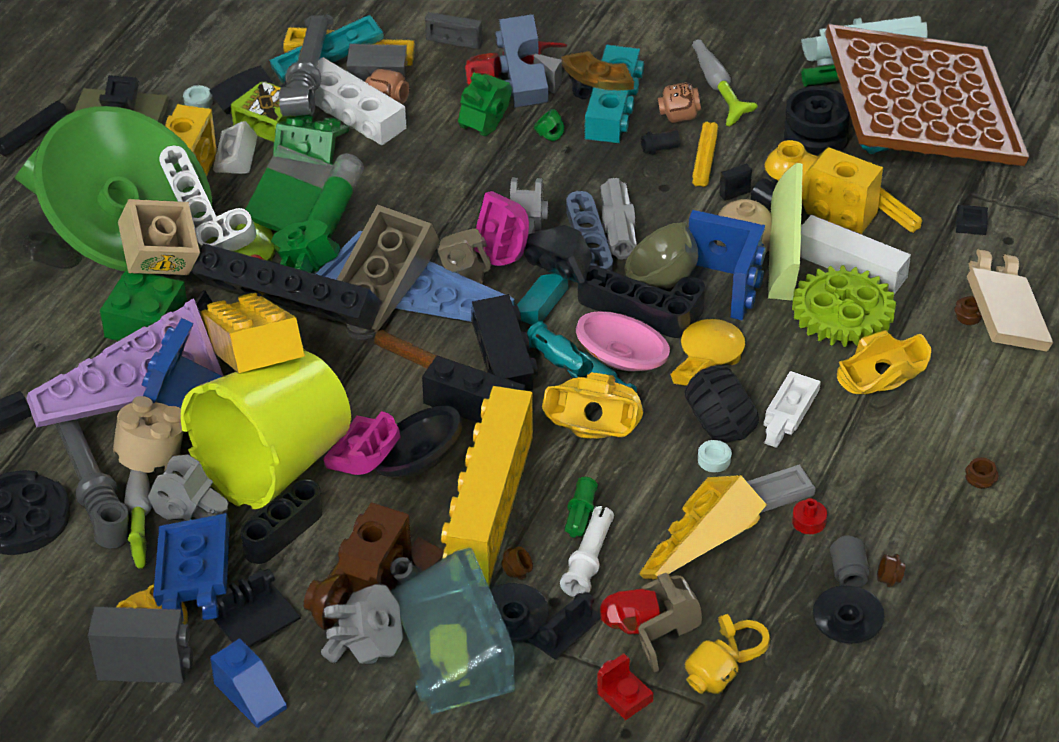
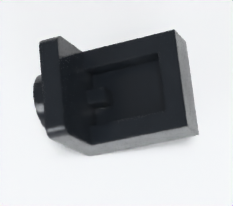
(120, 92)

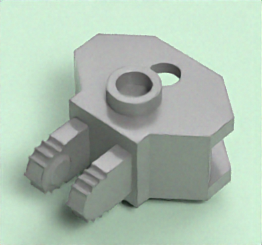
(532, 202)
(187, 494)
(365, 624)

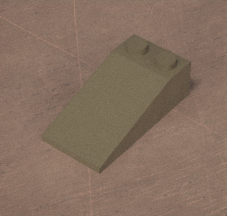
(389, 257)

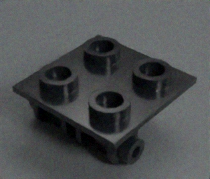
(253, 609)

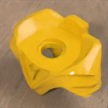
(905, 358)
(568, 402)

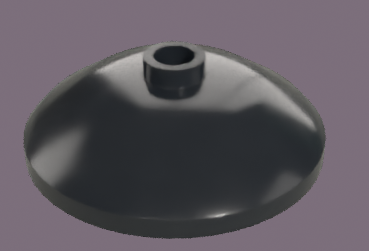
(423, 442)

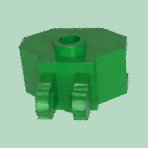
(484, 103)
(305, 249)

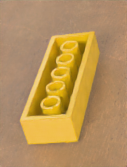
(252, 333)
(491, 477)

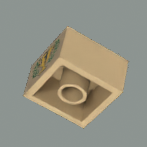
(158, 237)

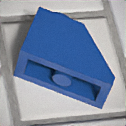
(247, 683)

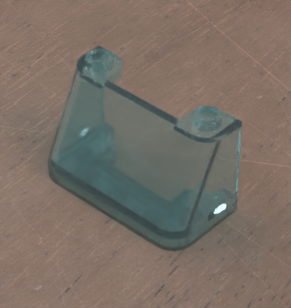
(455, 634)

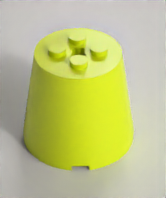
(265, 426)

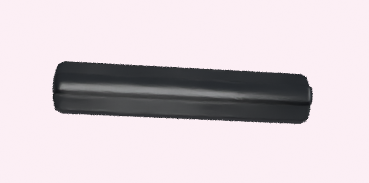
(31, 127)

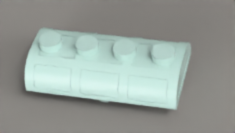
(818, 49)

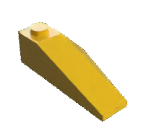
(712, 516)

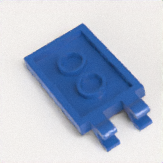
(192, 563)

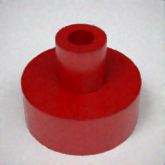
(809, 516)

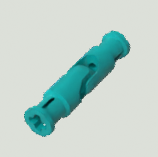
(565, 354)

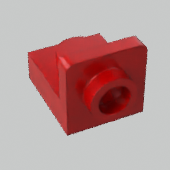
(622, 688)

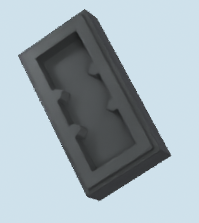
(453, 30)

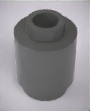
(849, 561)

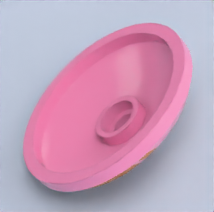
(622, 341)

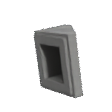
(552, 69)

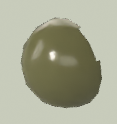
(663, 257)

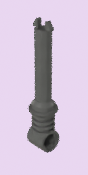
(303, 76)
(95, 490)

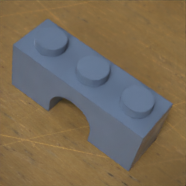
(519, 39)

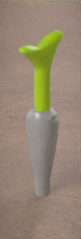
(719, 80)
(138, 507)

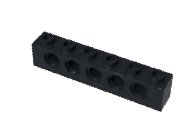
(287, 286)

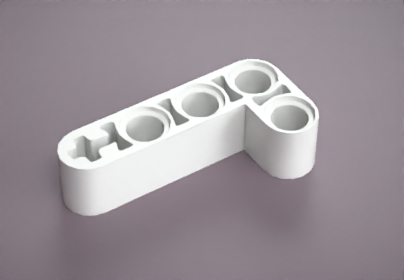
(209, 224)

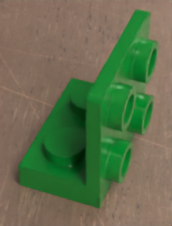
(310, 136)

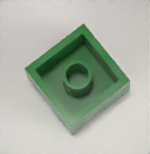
(139, 302)

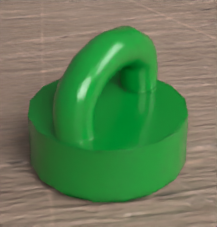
(548, 122)

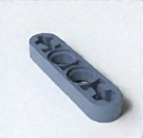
(593, 234)

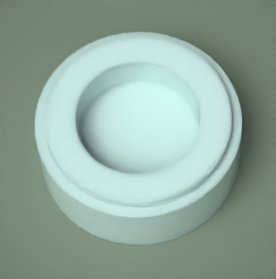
(198, 97)
(714, 456)

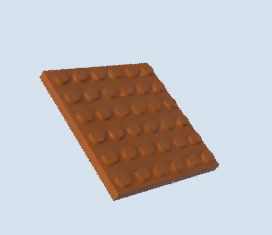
(925, 95)

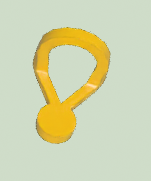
(728, 630)

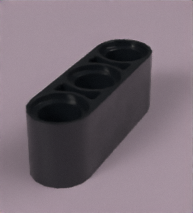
(281, 521)

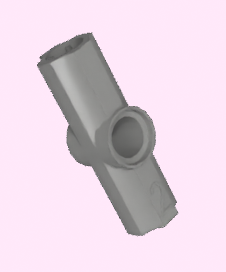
(618, 218)

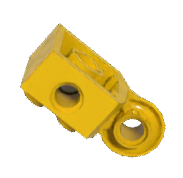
(196, 130)
(833, 184)

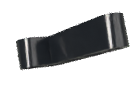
(660, 309)

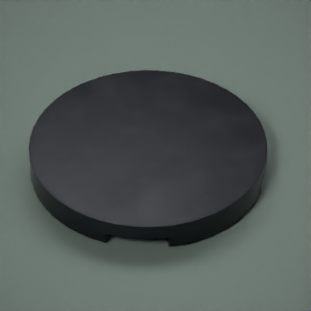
(31, 511)

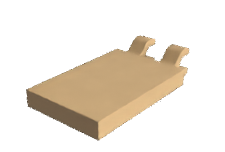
(1007, 303)

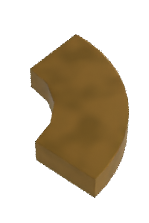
(597, 73)

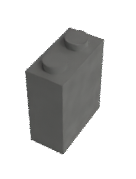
(139, 644)

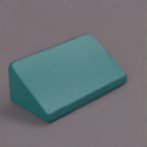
(542, 298)

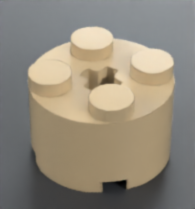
(147, 434)

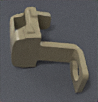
(463, 257)
(682, 613)

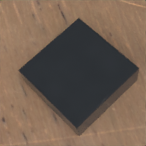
(735, 182)
(971, 219)

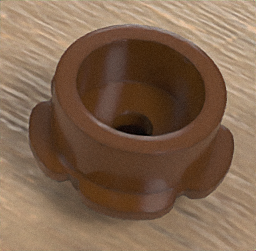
(967, 311)
(981, 473)
(517, 562)
(890, 569)

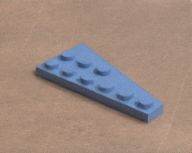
(434, 291)

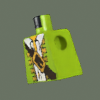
(260, 109)

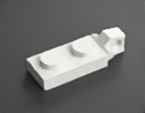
(789, 406)

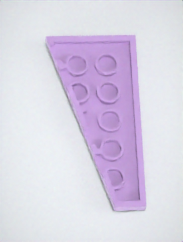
(117, 373)

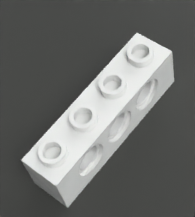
(358, 104)

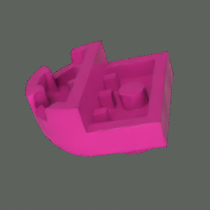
(504, 228)
(364, 445)

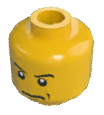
(711, 667)

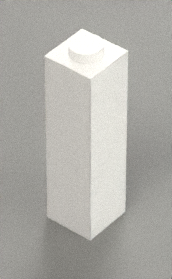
(837, 246)

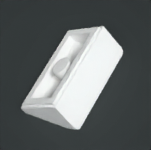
(235, 149)

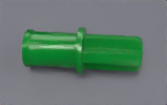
(580, 506)

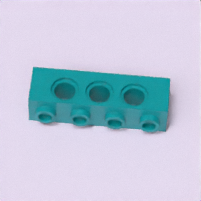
(608, 109)

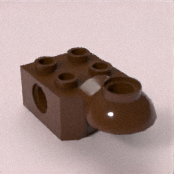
(363, 561)

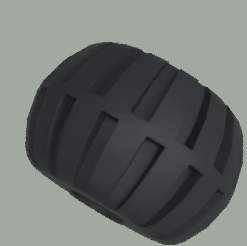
(721, 404)

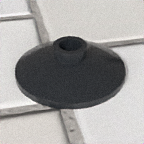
(524, 605)
(848, 614)

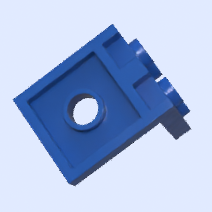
(740, 256)
(171, 374)

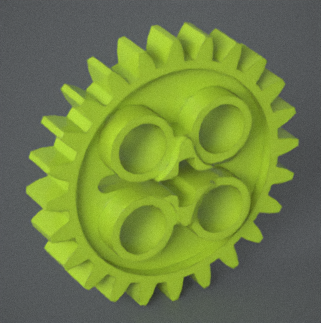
(843, 305)

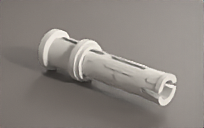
(584, 561)

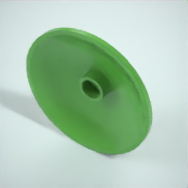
(91, 170)

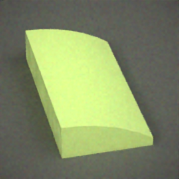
(785, 234)

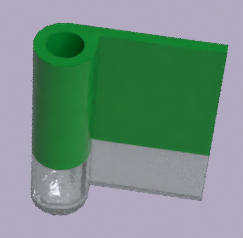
(304, 190)

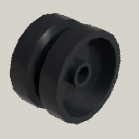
(817, 119)

